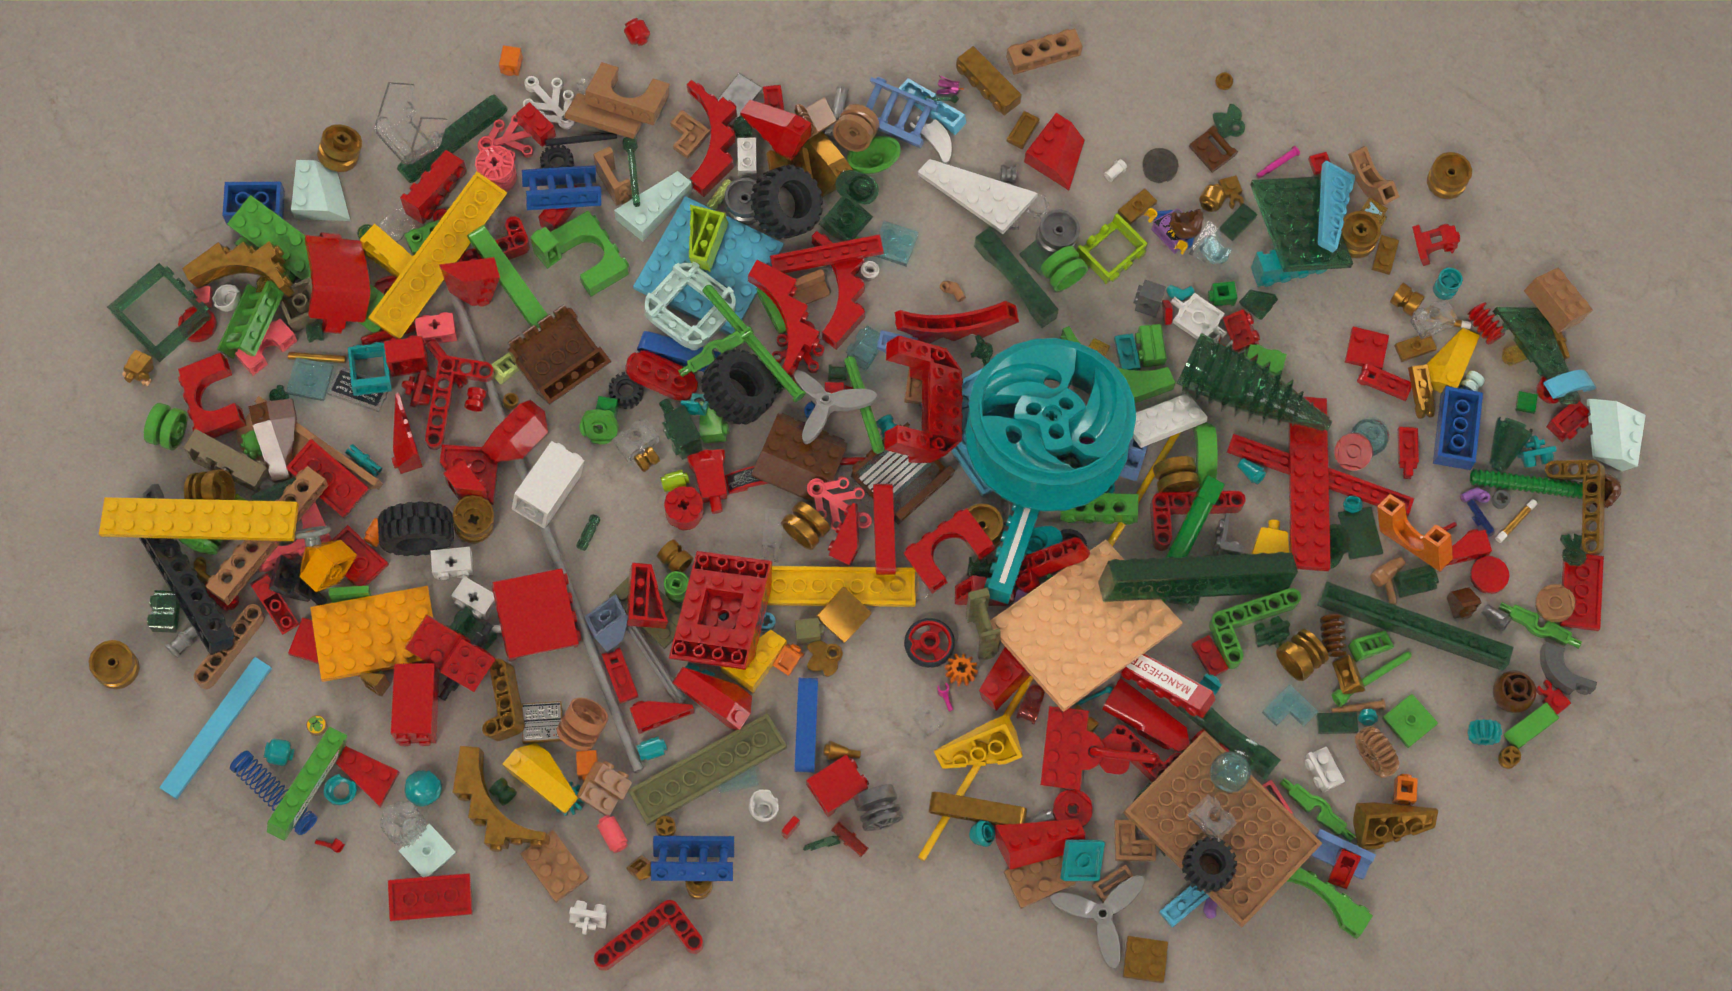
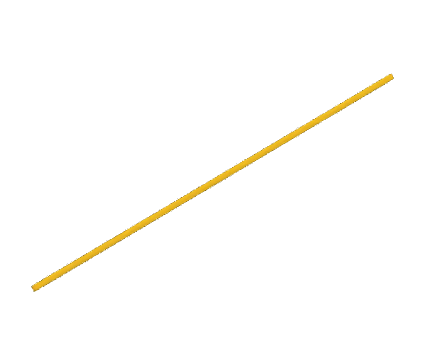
(1023, 688)

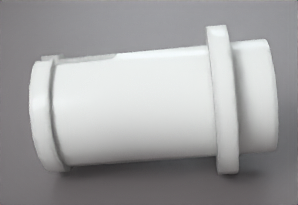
(1118, 167)

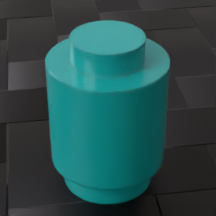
(651, 748)

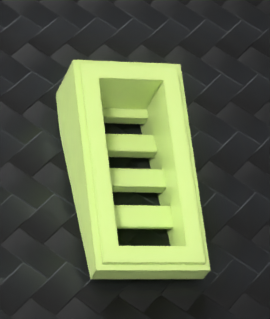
(501, 374)

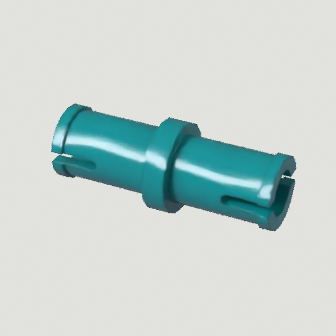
(363, 460)

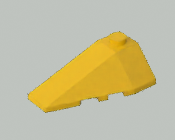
(1452, 360)
(541, 774)

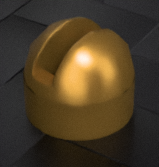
(513, 399)

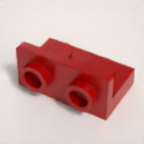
(1241, 329)

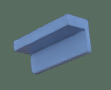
(1332, 845)

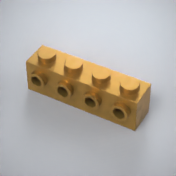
(988, 81)

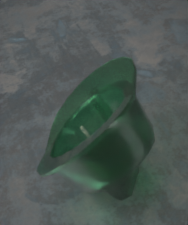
(858, 186)
(1339, 544)

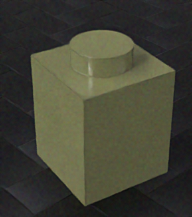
(808, 630)

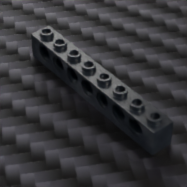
(186, 589)

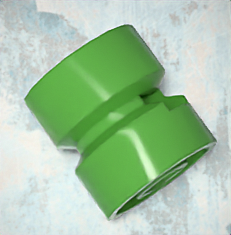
(675, 586)

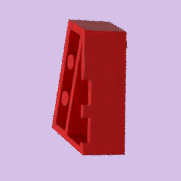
(644, 600)

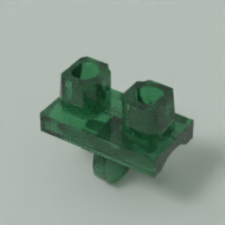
(1272, 635)

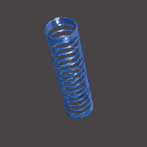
(299, 828)

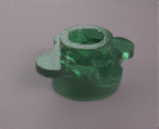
(274, 393)

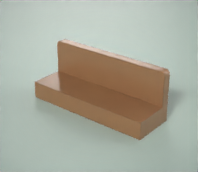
(811, 287)

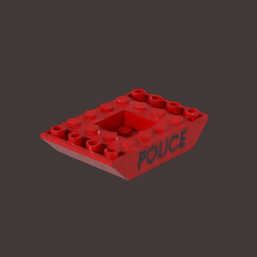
(717, 587)

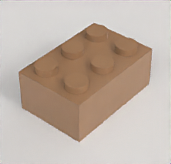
(1558, 300)

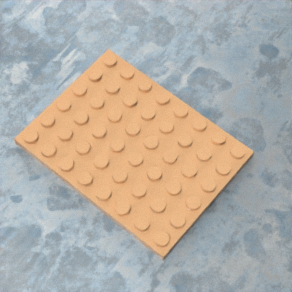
(1073, 637)

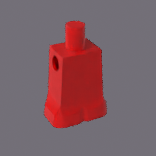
(710, 476)

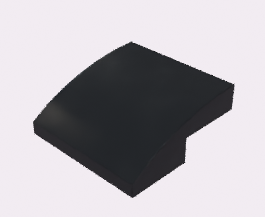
(287, 580)

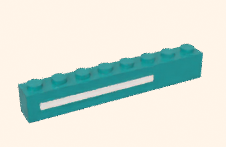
(1011, 553)

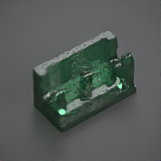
(1416, 581)

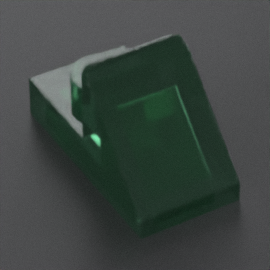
(1258, 302)

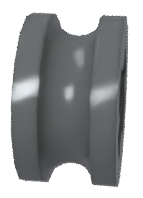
(1497, 503)

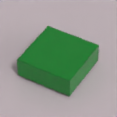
(1526, 402)

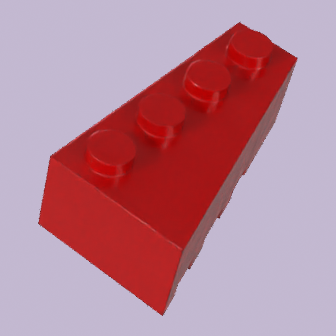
(1003, 680)

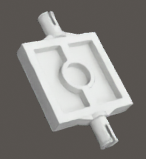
(1198, 317)

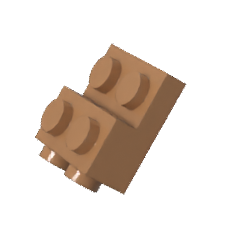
(604, 787)

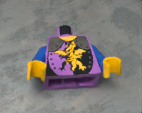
(1164, 231)

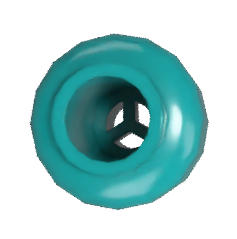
(278, 752)

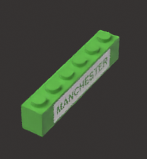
(306, 784)

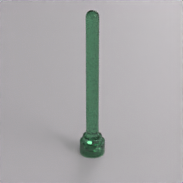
(630, 146)

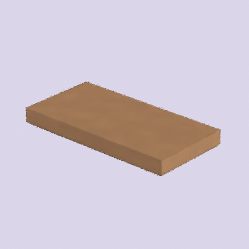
(601, 118)

